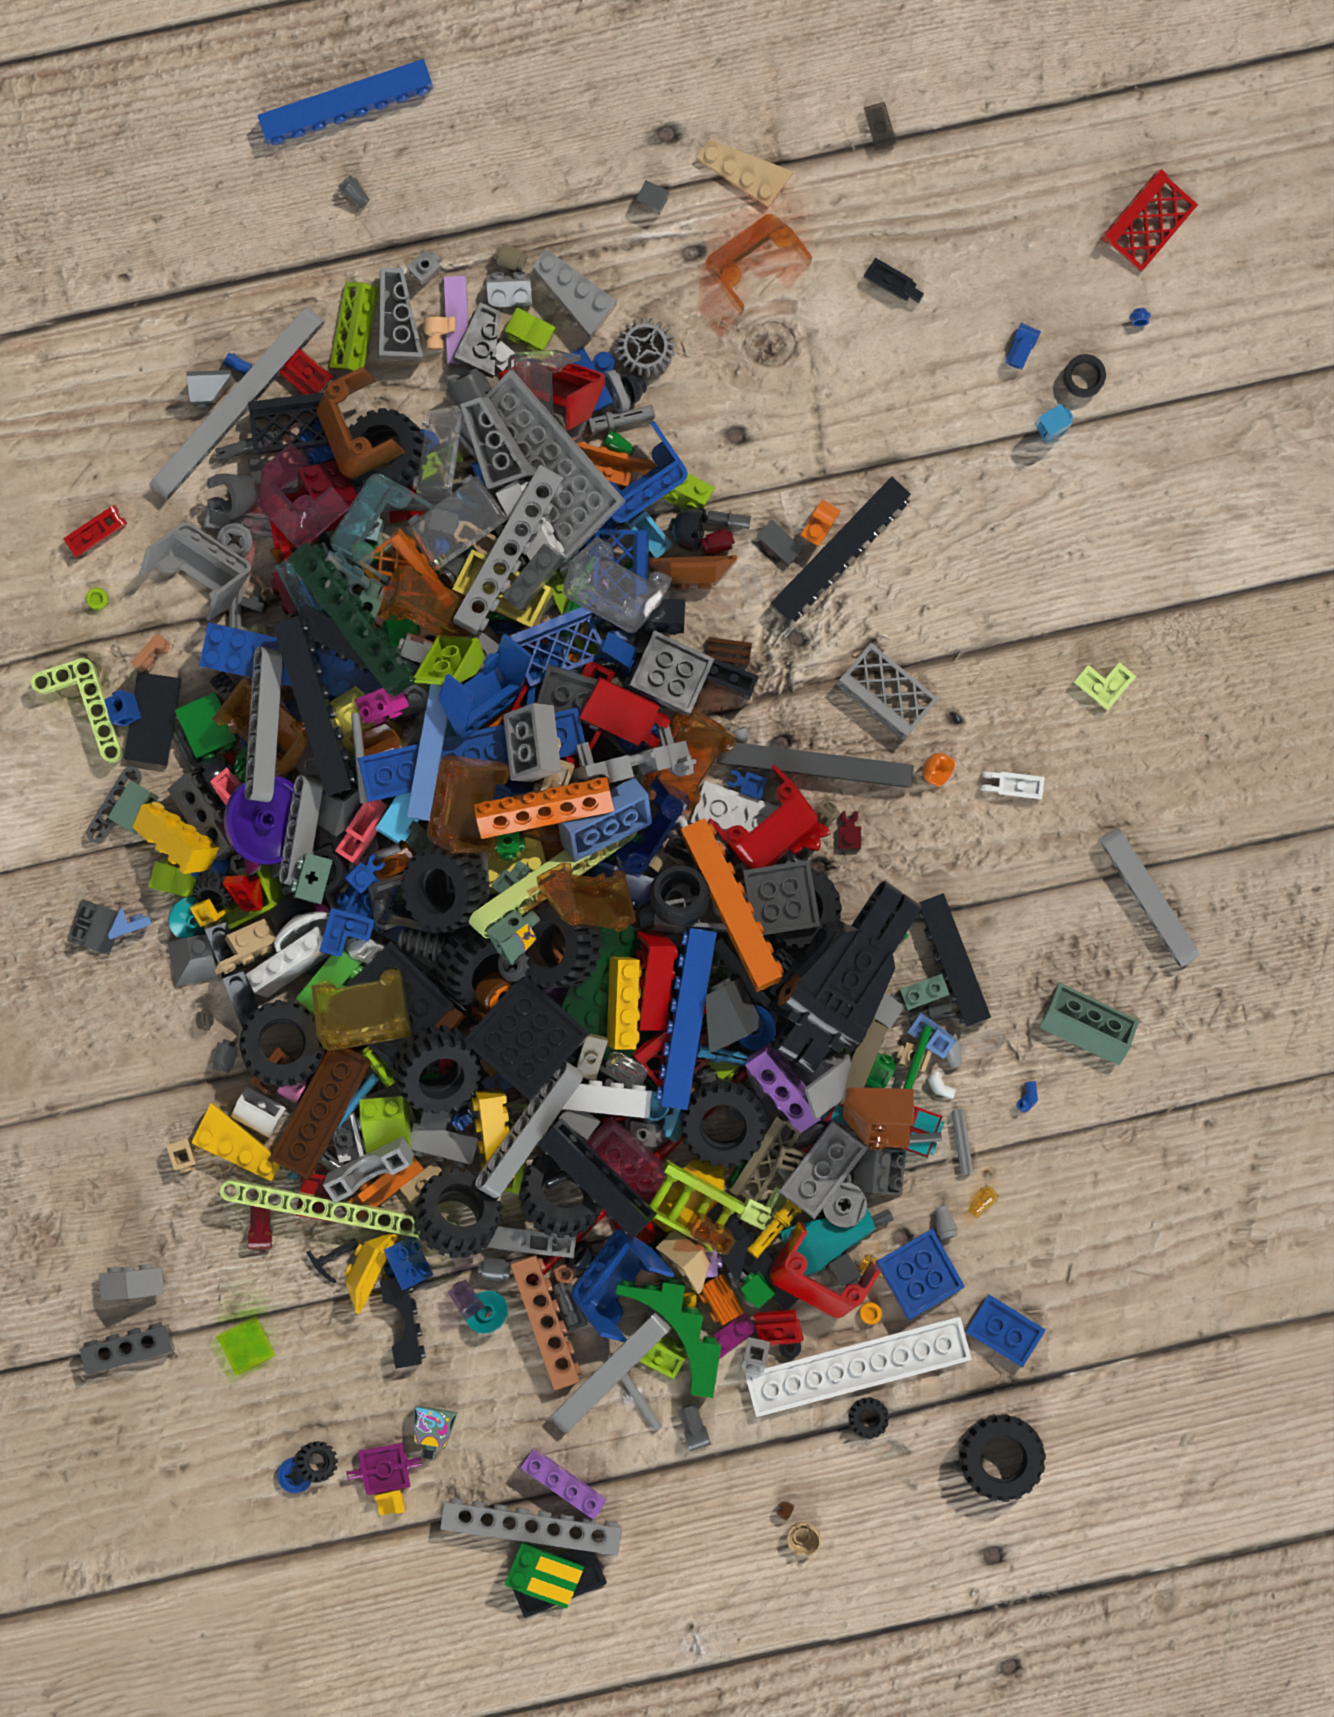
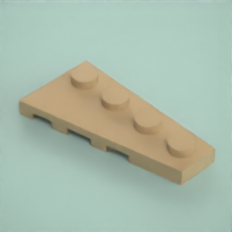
(748, 173)

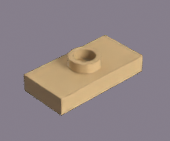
(413, 1187)

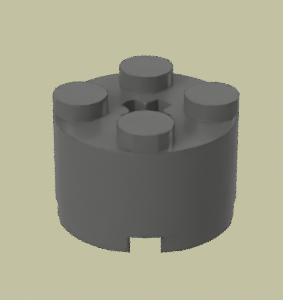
(467, 388)

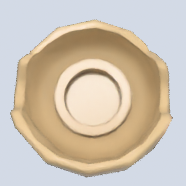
(804, 1538)

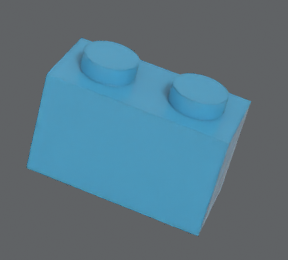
(1054, 422)

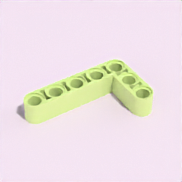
(89, 701)

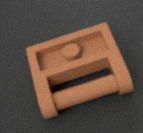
(146, 658)

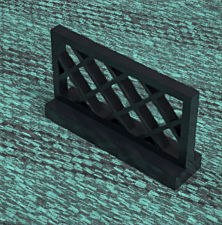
(285, 407)
(735, 964)

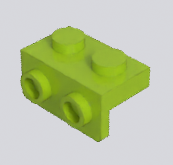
(690, 493)

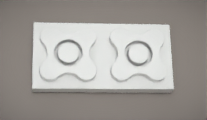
(730, 808)

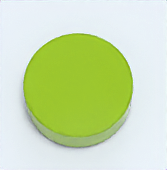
(97, 598)

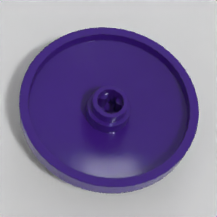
(259, 827)

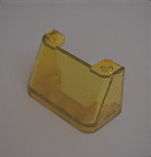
(361, 1012)

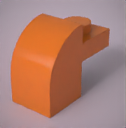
(820, 523)

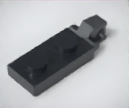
(893, 281)

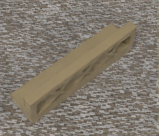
(864, 1057)
(758, 1158)

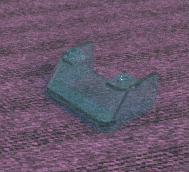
(362, 515)

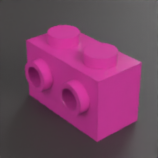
(379, 704)

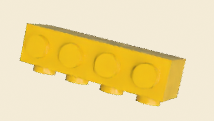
(623, 1002)

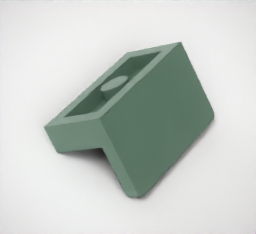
(129, 804)

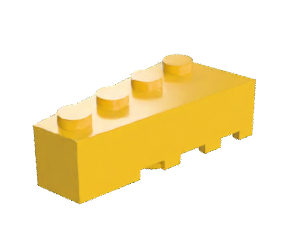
(175, 838)
(491, 1120)
(232, 1142)

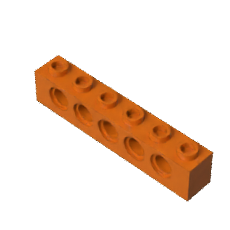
(544, 807)

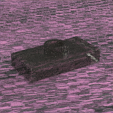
(880, 126)

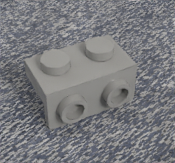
(509, 289)

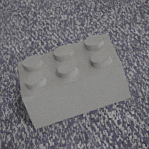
(532, 742)

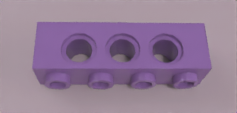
(783, 1076)
(563, 1483)

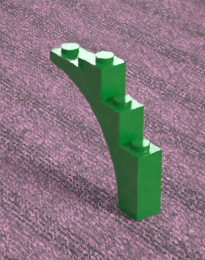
(687, 1322)

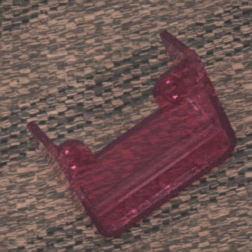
(304, 517)

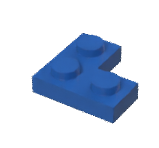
(339, 926)

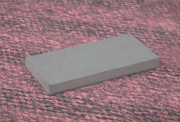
(823, 1170)

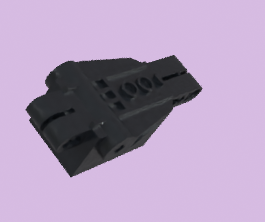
(842, 980)

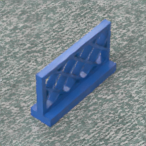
(640, 547)
(555, 626)

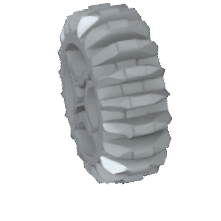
(636, 341)

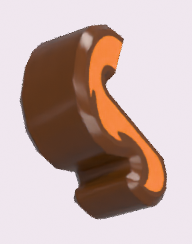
(488, 993)

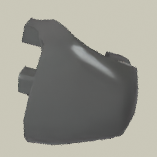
(243, 492)

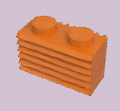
(721, 1299)

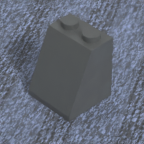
(729, 1014)

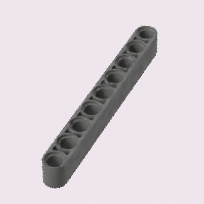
(819, 764)

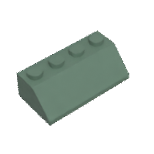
(1089, 1024)

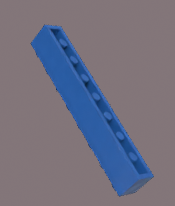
(345, 101)
(686, 1018)

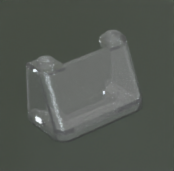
(456, 522)
(612, 589)

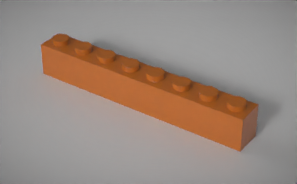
(731, 905)

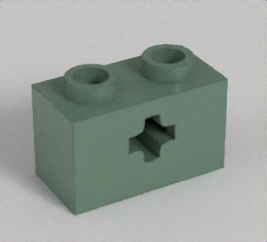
(314, 891)
(924, 992)

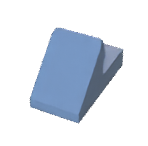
(120, 925)

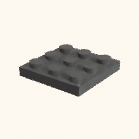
(671, 673)
(782, 897)

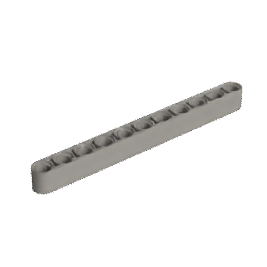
(236, 403)

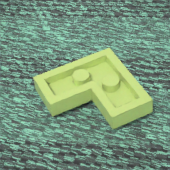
(1105, 690)
(762, 1215)

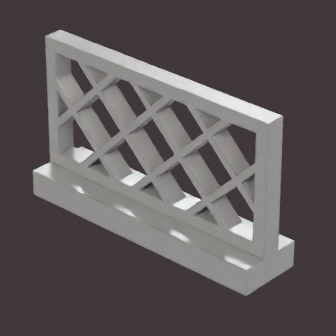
(872, 702)

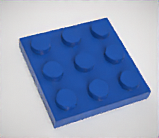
(920, 1274)

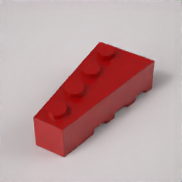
(657, 962)

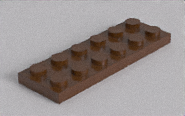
(320, 1111)

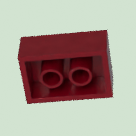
(319, 477)

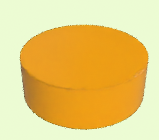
(870, 1313)

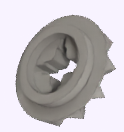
(245, 541)

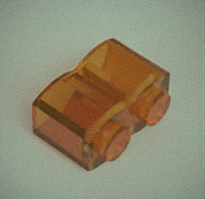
(706, 1231)

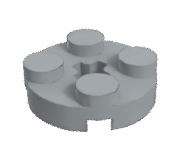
(851, 1216)

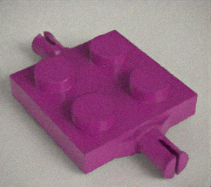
(384, 1468)

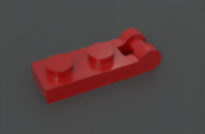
(94, 531)

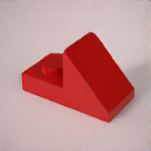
(245, 891)

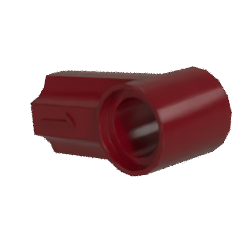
(259, 1234)

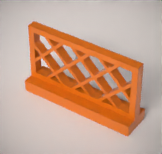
(409, 555)

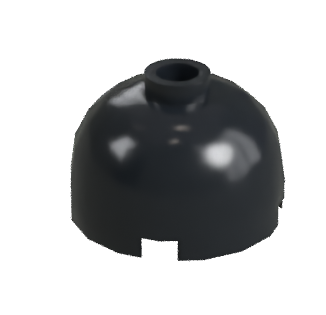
(688, 528)
(209, 769)

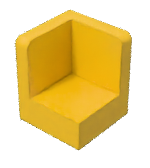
(206, 913)
(390, 1502)

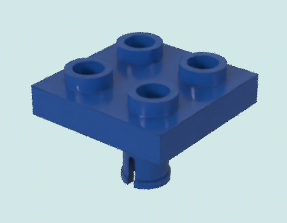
(407, 1263)

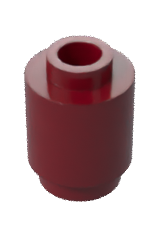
(718, 542)

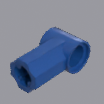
(1023, 343)

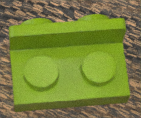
(666, 1356)

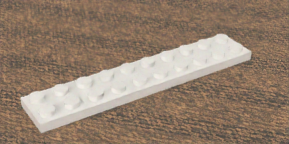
(858, 1366)

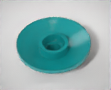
(180, 918)
(493, 1303)

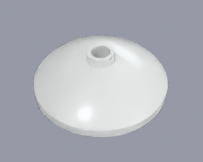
(298, 927)

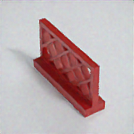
(1134, 208)
(656, 1044)

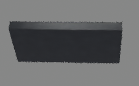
(152, 735)
(590, 1579)

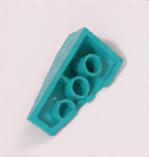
(828, 1241)

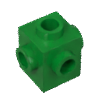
(513, 850)

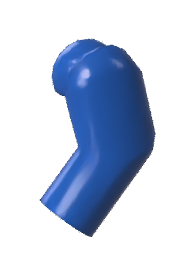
(1029, 1098)

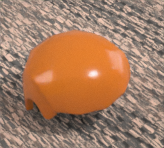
(938, 768)

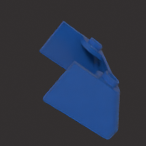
(653, 485)
(488, 692)
(617, 1260)

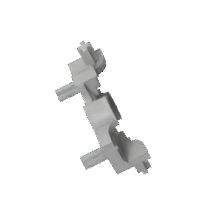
(669, 755)

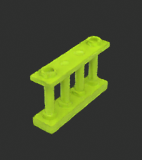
(692, 1184)

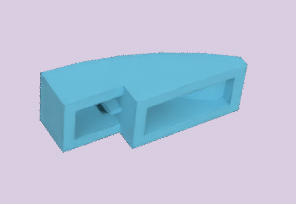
(657, 539)

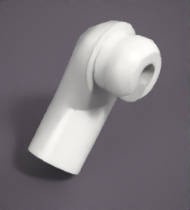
(938, 1086)

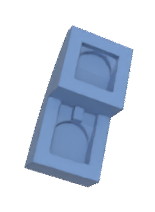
(939, 1042)

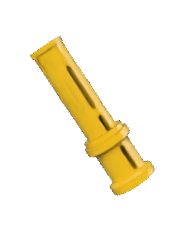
(781, 1220)

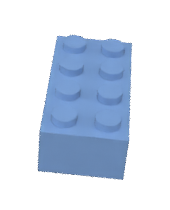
(593, 833)

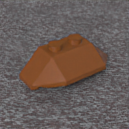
(694, 570)

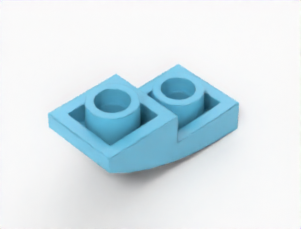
(672, 1125)

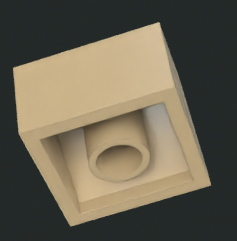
(685, 1259)

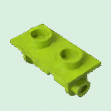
(382, 1069)

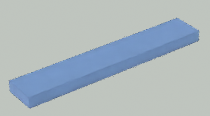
(428, 757)

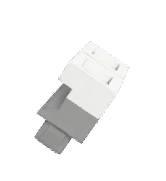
(364, 950)

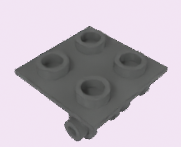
(91, 927)

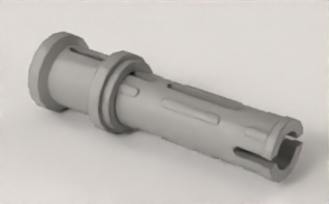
(610, 421)

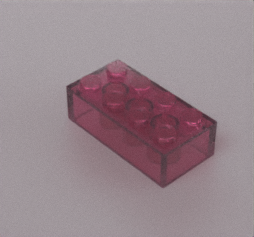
(629, 1159)

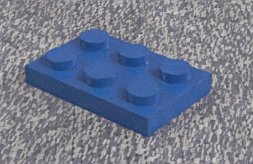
(1005, 1330)

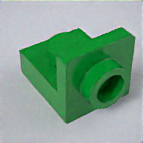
(881, 1071)

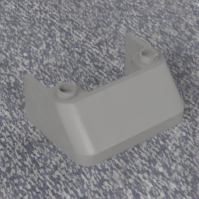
(203, 559)
(824, 1085)

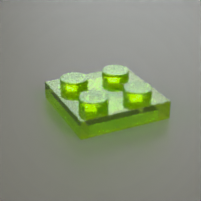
(246, 1345)

